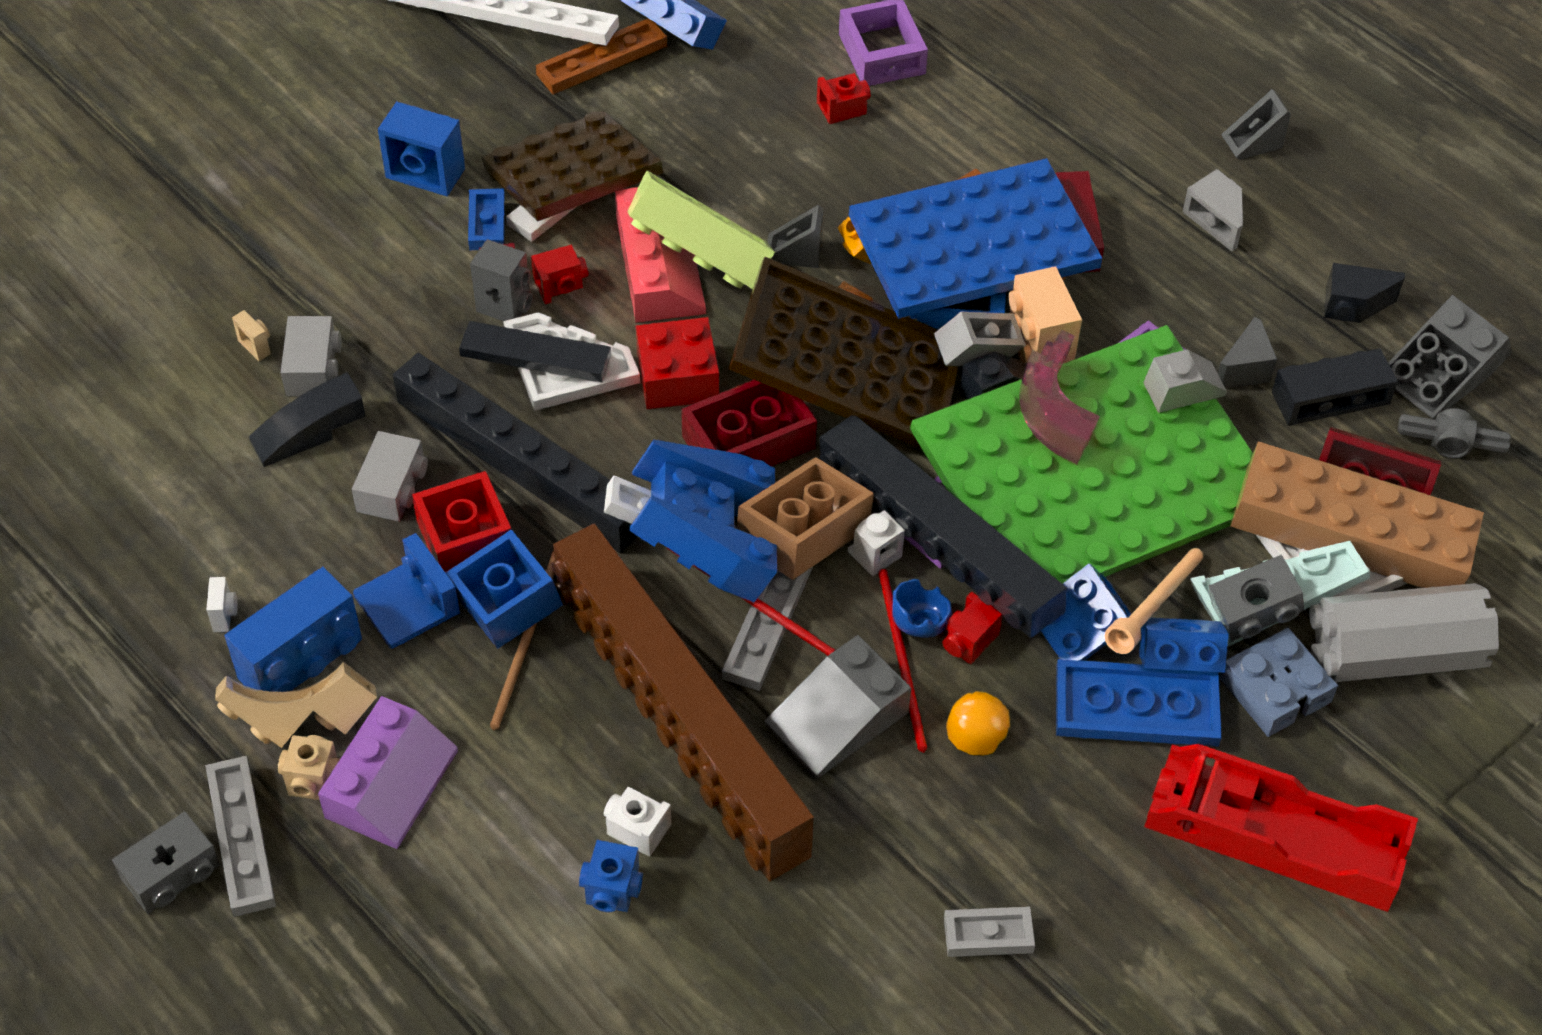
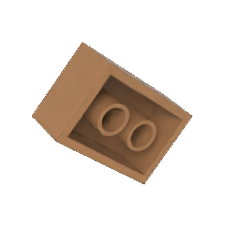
(806, 515)

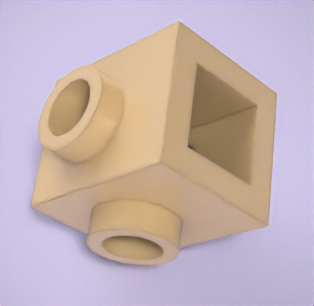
(307, 765)

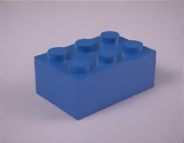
(295, 635)

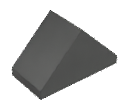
(1260, 128)
(799, 239)
(1249, 359)

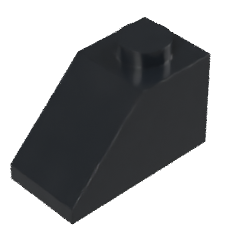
(1360, 292)
(989, 374)

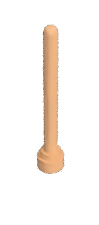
(1126, 632)

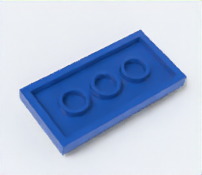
(1137, 703)

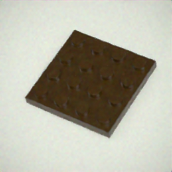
(571, 165)

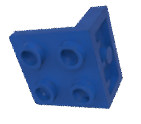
(410, 596)
(1089, 612)

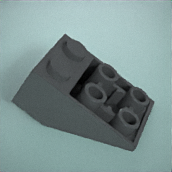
(1448, 358)

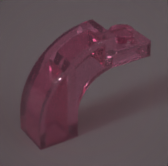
(1047, 411)

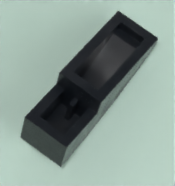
(308, 420)

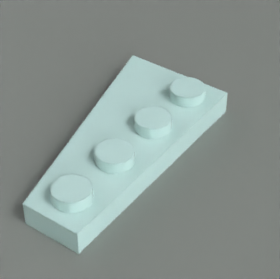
(1317, 571)

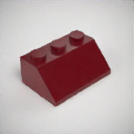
(1380, 460)

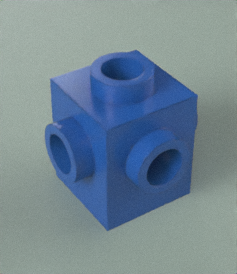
(611, 876)

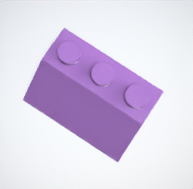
(387, 773)

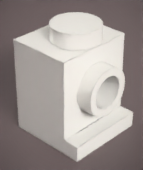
(872, 536)
(638, 830)

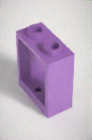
(874, 66)

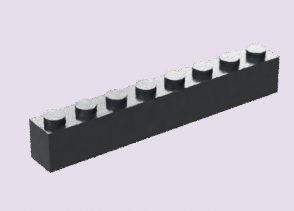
(509, 446)
(946, 527)

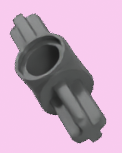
(1454, 433)

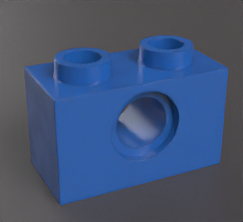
(1184, 645)

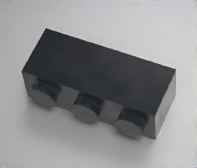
(1334, 386)

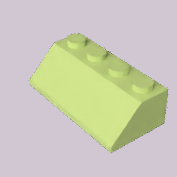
(698, 230)

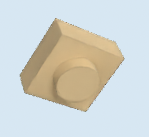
(252, 335)

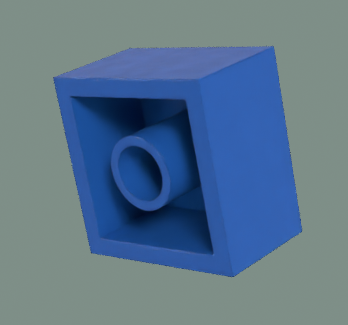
(421, 148)
(504, 589)

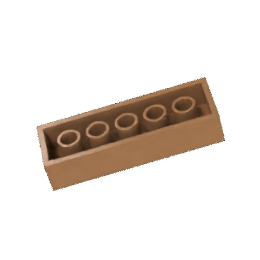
(1388, 525)

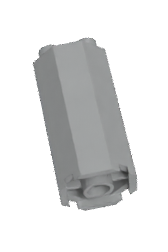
(1404, 632)

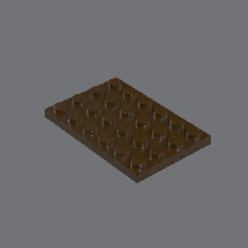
(841, 352)

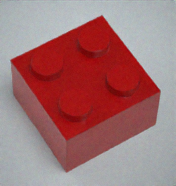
(677, 362)
(460, 518)

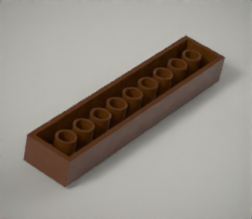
(684, 704)

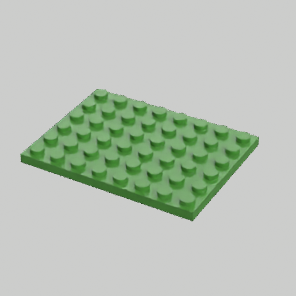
(1137, 488)

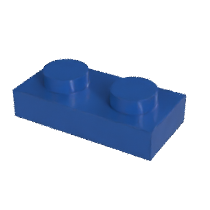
(486, 217)

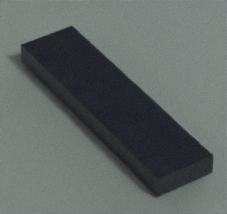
(535, 351)

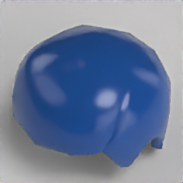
(919, 610)

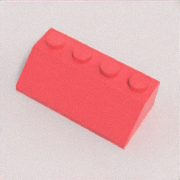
(659, 278)

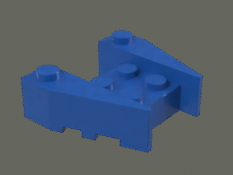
(694, 513)

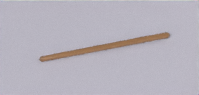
(516, 666)

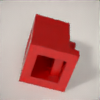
(842, 97)
(558, 272)
(972, 629)

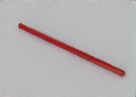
(785, 622)
(903, 662)

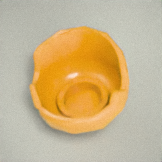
(978, 723)

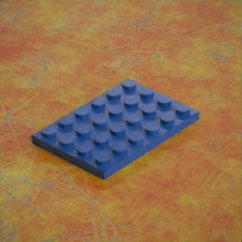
(972, 236)

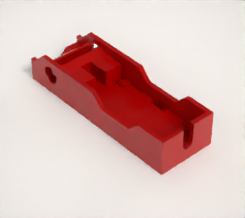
(1284, 832)

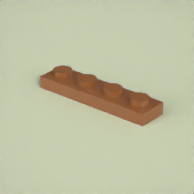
(595, 59)

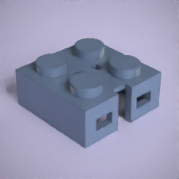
(1275, 699)

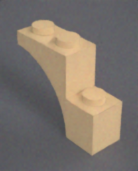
(277, 715)

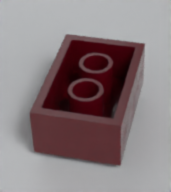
(751, 422)

